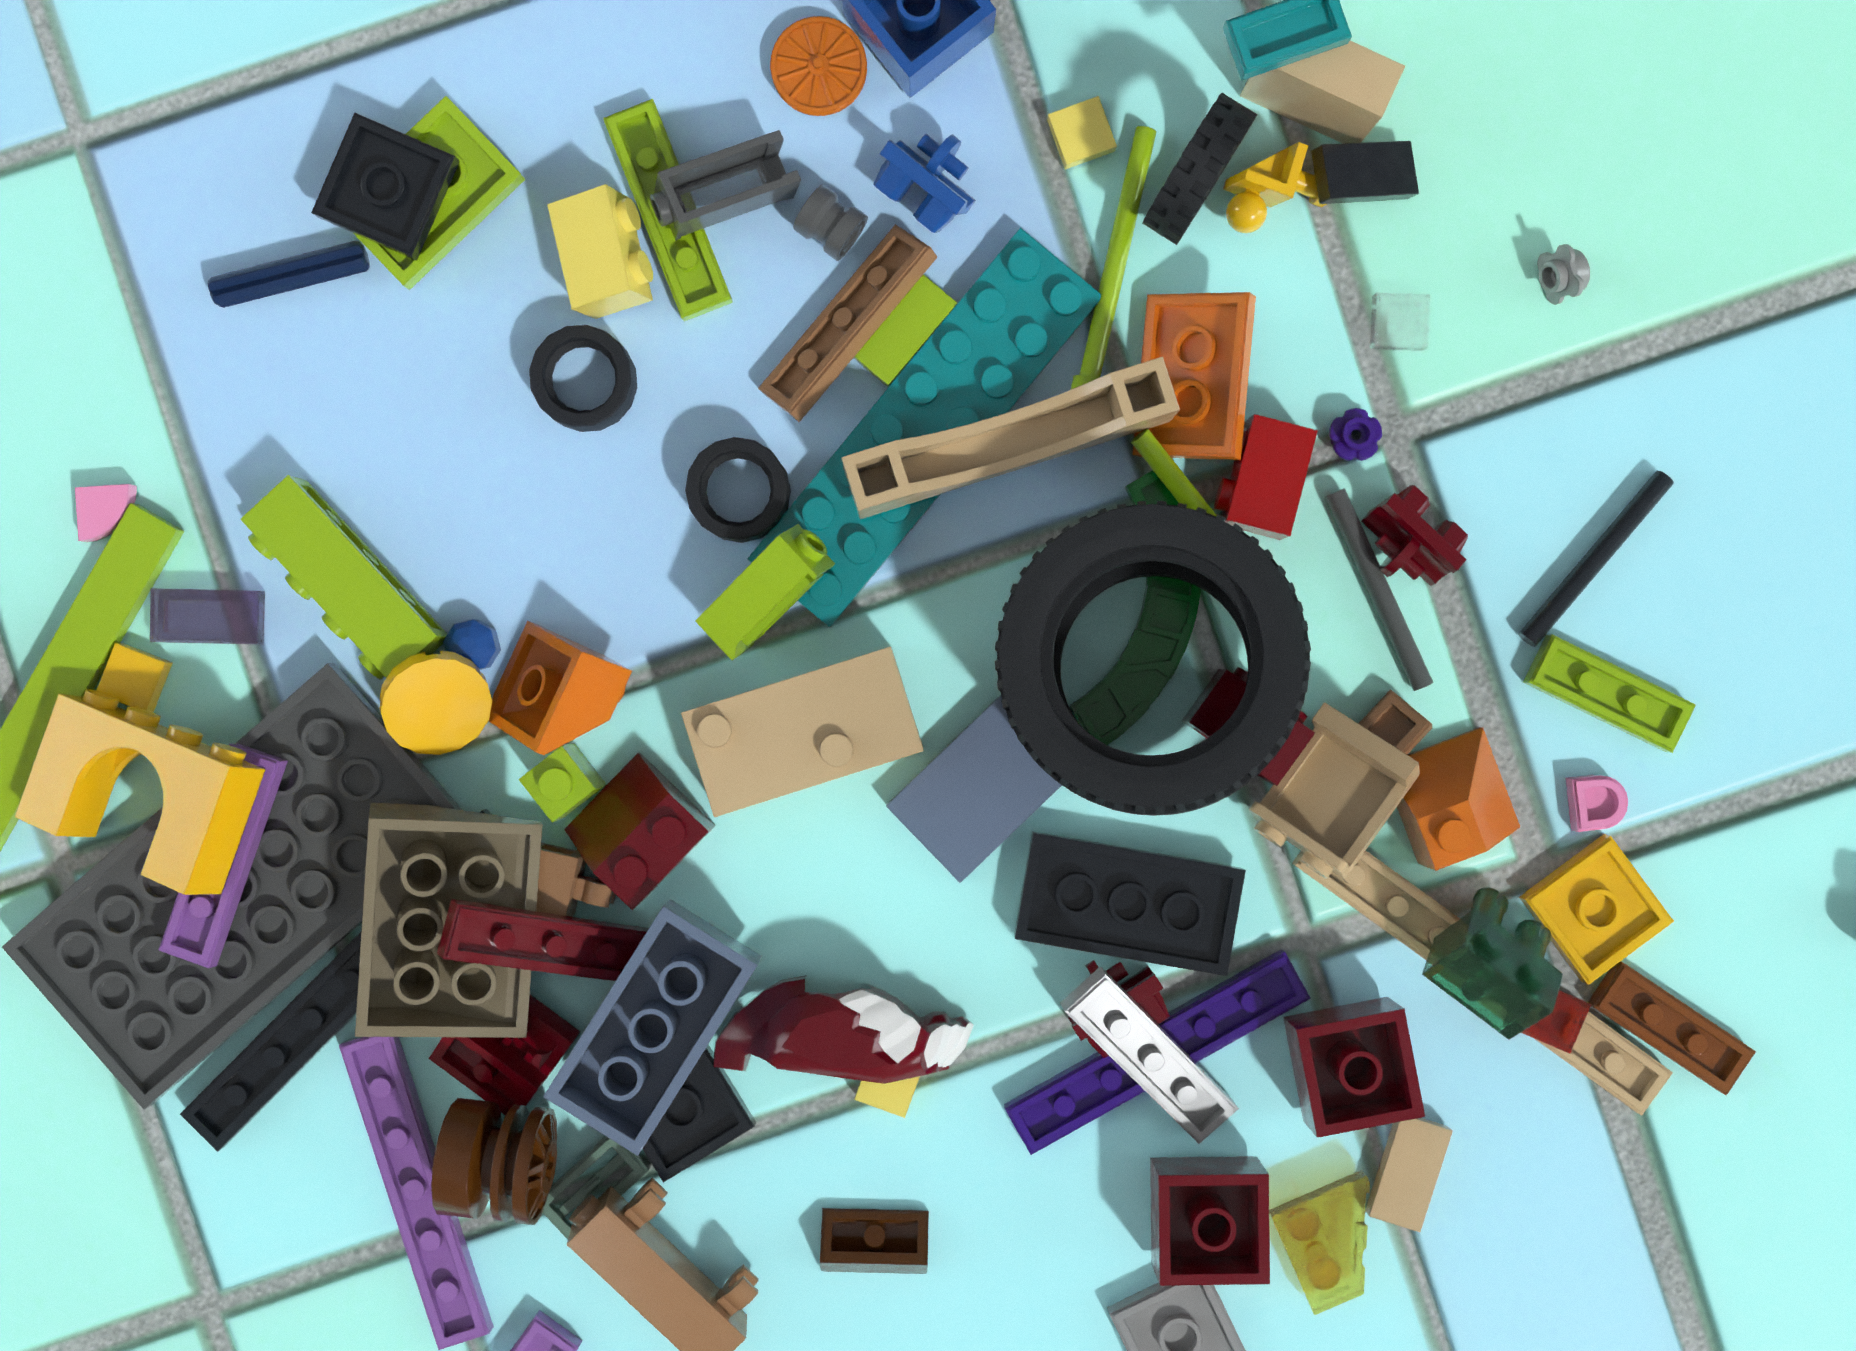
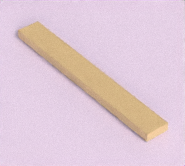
(1417, 919)

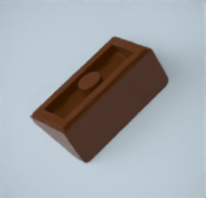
(874, 1241)

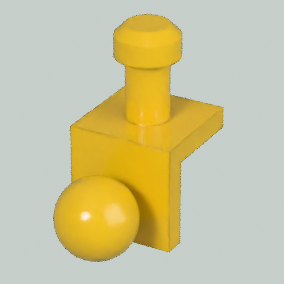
(1268, 185)

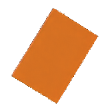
(1208, 362)

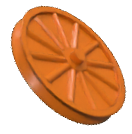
(818, 66)

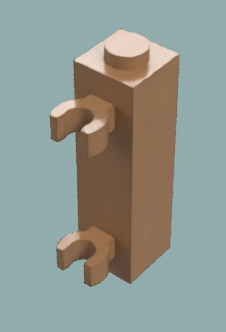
(655, 1275)

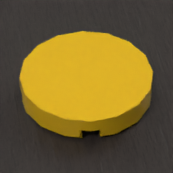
(435, 702)

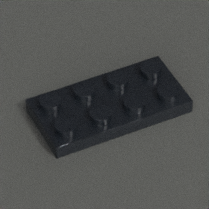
(1129, 903)

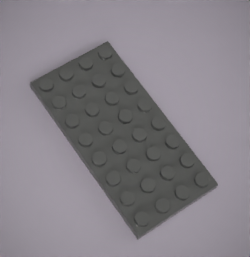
(101, 939)

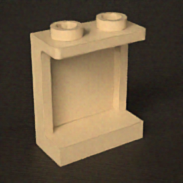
(1336, 794)

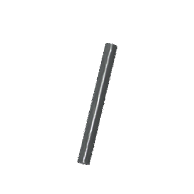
(1379, 590)

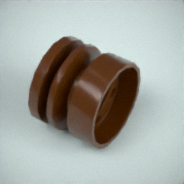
(495, 1161)

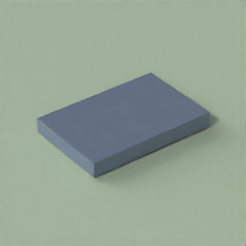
(973, 793)

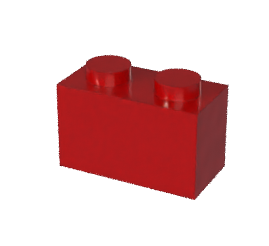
(1268, 478)

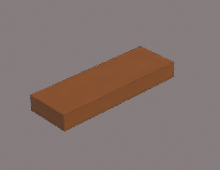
(1671, 1027)

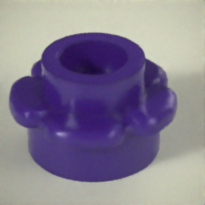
(1341, 438)

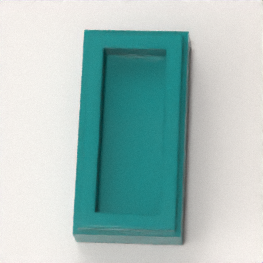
(1285, 34)

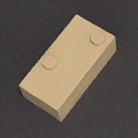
(802, 731)

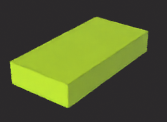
(905, 330)

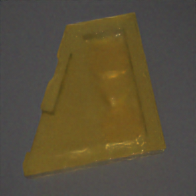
(1326, 1240)

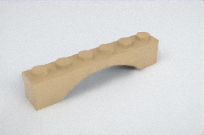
(975, 452)

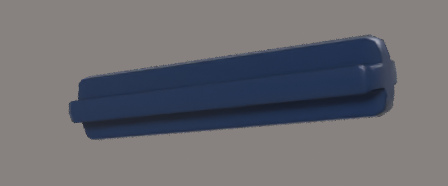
(288, 274)

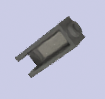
(723, 185)

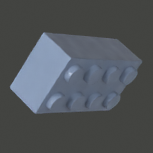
(653, 1026)

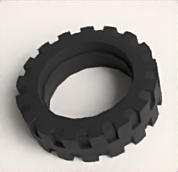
(1199, 168)

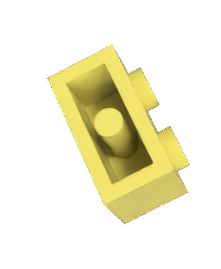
(601, 251)

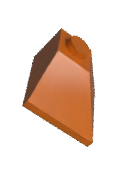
(555, 690)
(1456, 802)

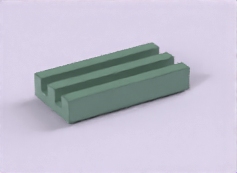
(638, 1165)

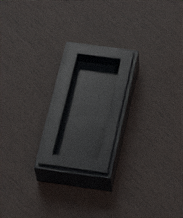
(1364, 172)

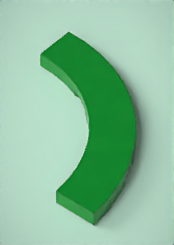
(1153, 648)

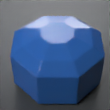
(474, 641)

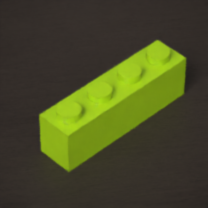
(342, 576)

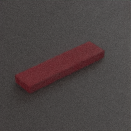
(537, 940)

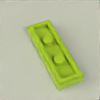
(1609, 693)

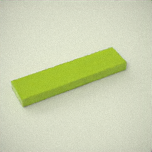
(686, 262)

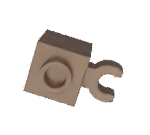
(563, 882)

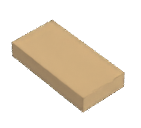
(1408, 1172)

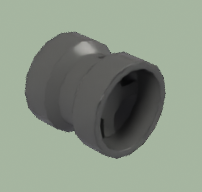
(830, 222)

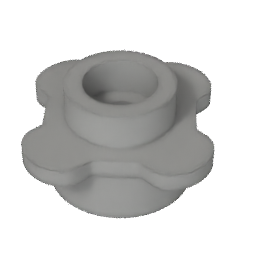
(1563, 273)

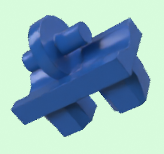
(906, 166)

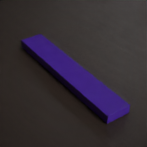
(1196, 1026)

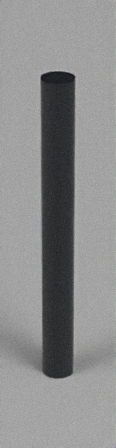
(1596, 558)

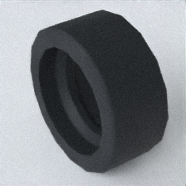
(550, 353)
(703, 468)

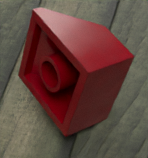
(637, 831)

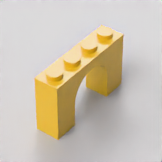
(203, 787)

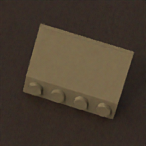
(412, 871)

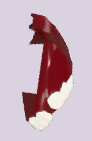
(840, 1034)

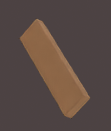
(847, 322)

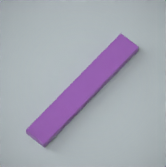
(406, 1163)

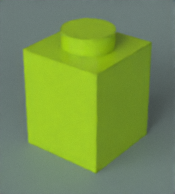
(562, 782)

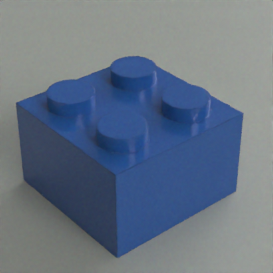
(920, 36)

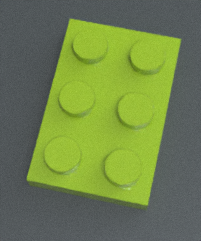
(477, 188)

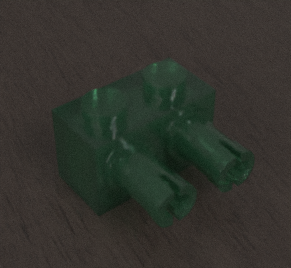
(1491, 970)

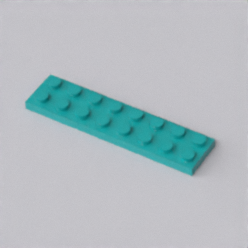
(961, 375)

